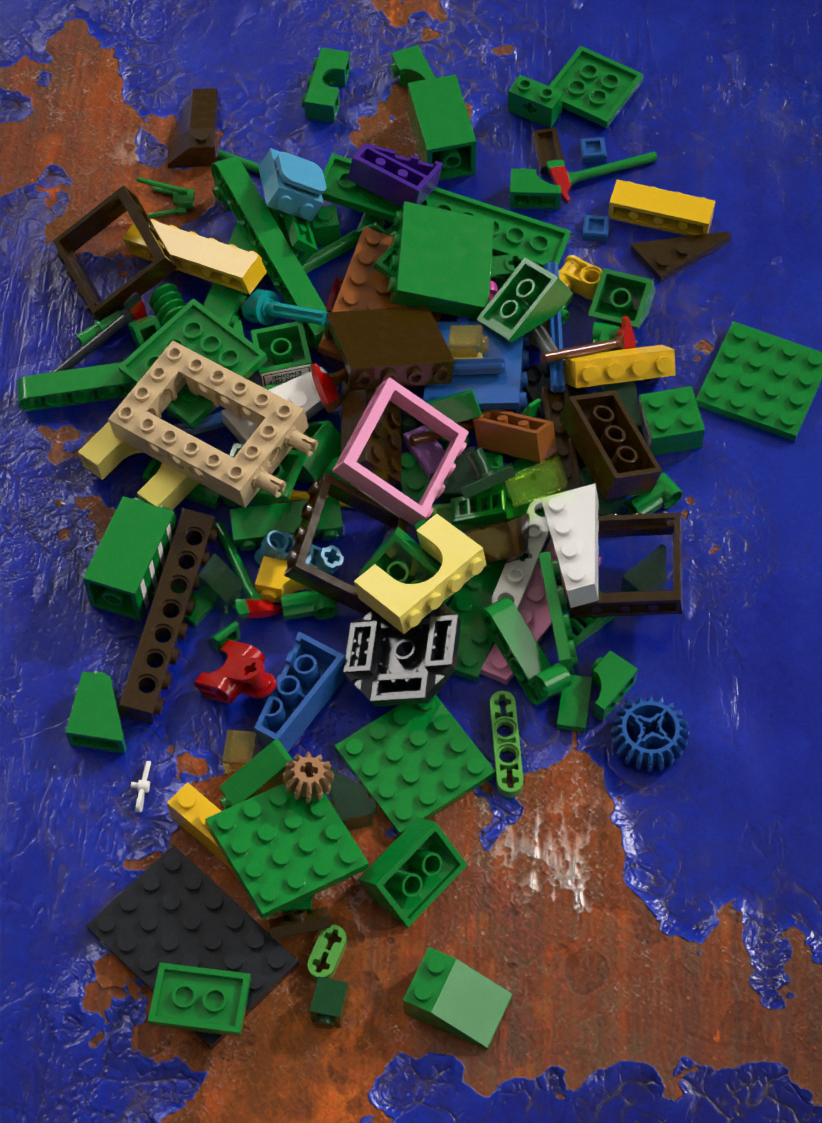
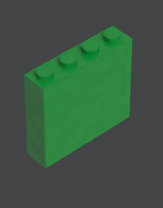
(441, 260)

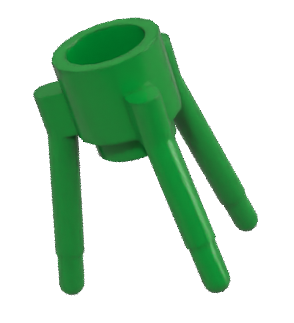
(182, 197)

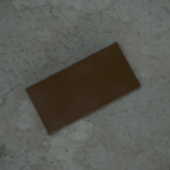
(546, 147)

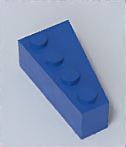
(301, 691)

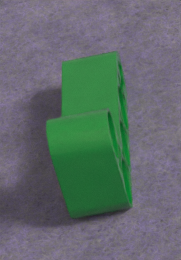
(523, 653)

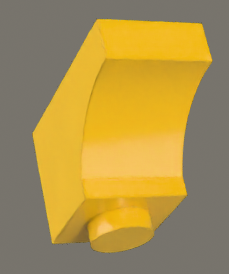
(272, 582)

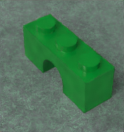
(329, 69)

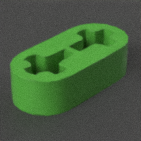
(333, 955)

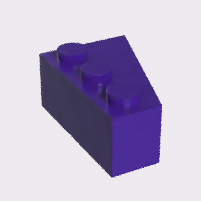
(394, 176)

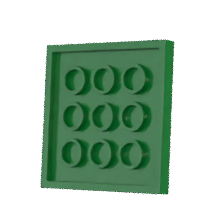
(206, 335)
(762, 381)
(415, 762)
(285, 848)

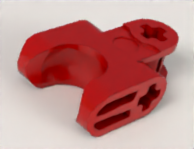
(240, 674)

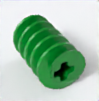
(166, 302)

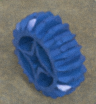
(654, 747)

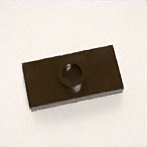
(299, 922)

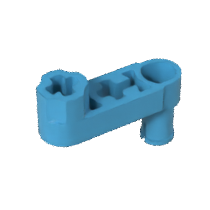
(276, 542)

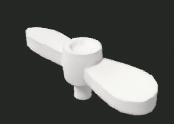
(142, 787)

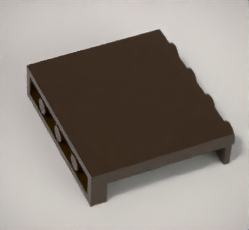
(390, 344)

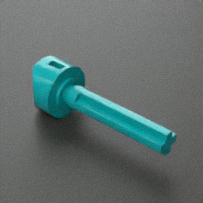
(267, 308)

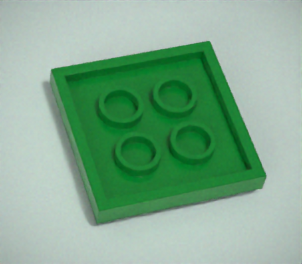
(595, 86)

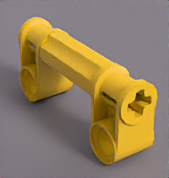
(579, 278)

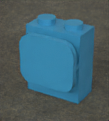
(292, 184)

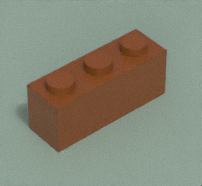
(515, 435)

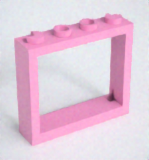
(376, 487)

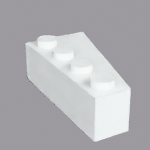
(298, 391)
(574, 534)

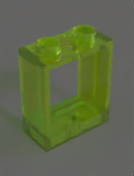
(527, 487)

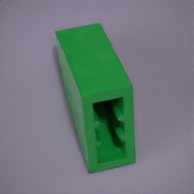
(95, 715)
(256, 776)

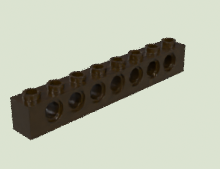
(146, 706)

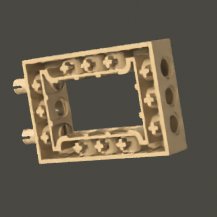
(237, 478)

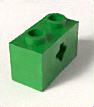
(535, 101)

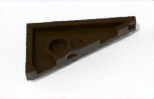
(672, 255)

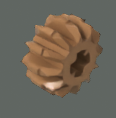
(308, 777)

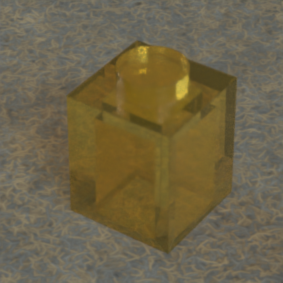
(467, 341)
(238, 750)

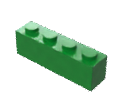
(255, 522)

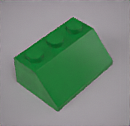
(404, 560)
(413, 871)

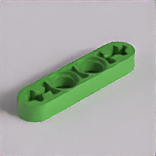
(509, 743)

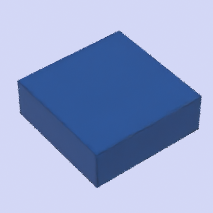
(593, 150)
(596, 228)

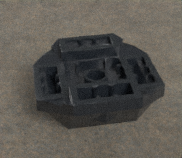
(400, 666)

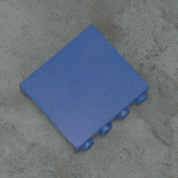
(491, 390)

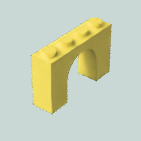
(106, 451)
(408, 604)

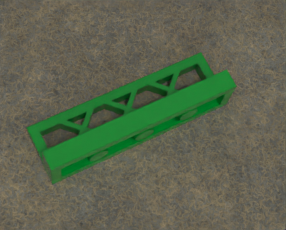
(299, 236)

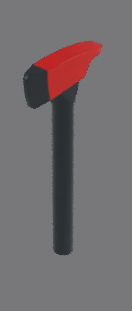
(134, 310)

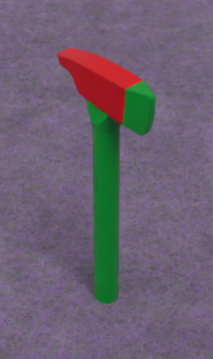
(566, 179)
(254, 605)

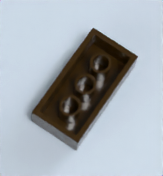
(610, 444)
(384, 445)

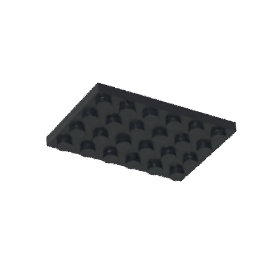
(188, 920)

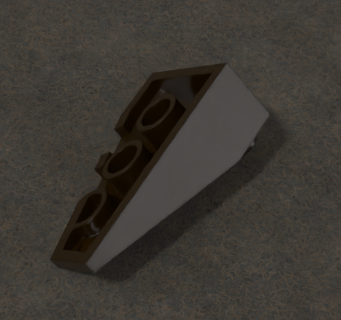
(196, 132)
(503, 538)

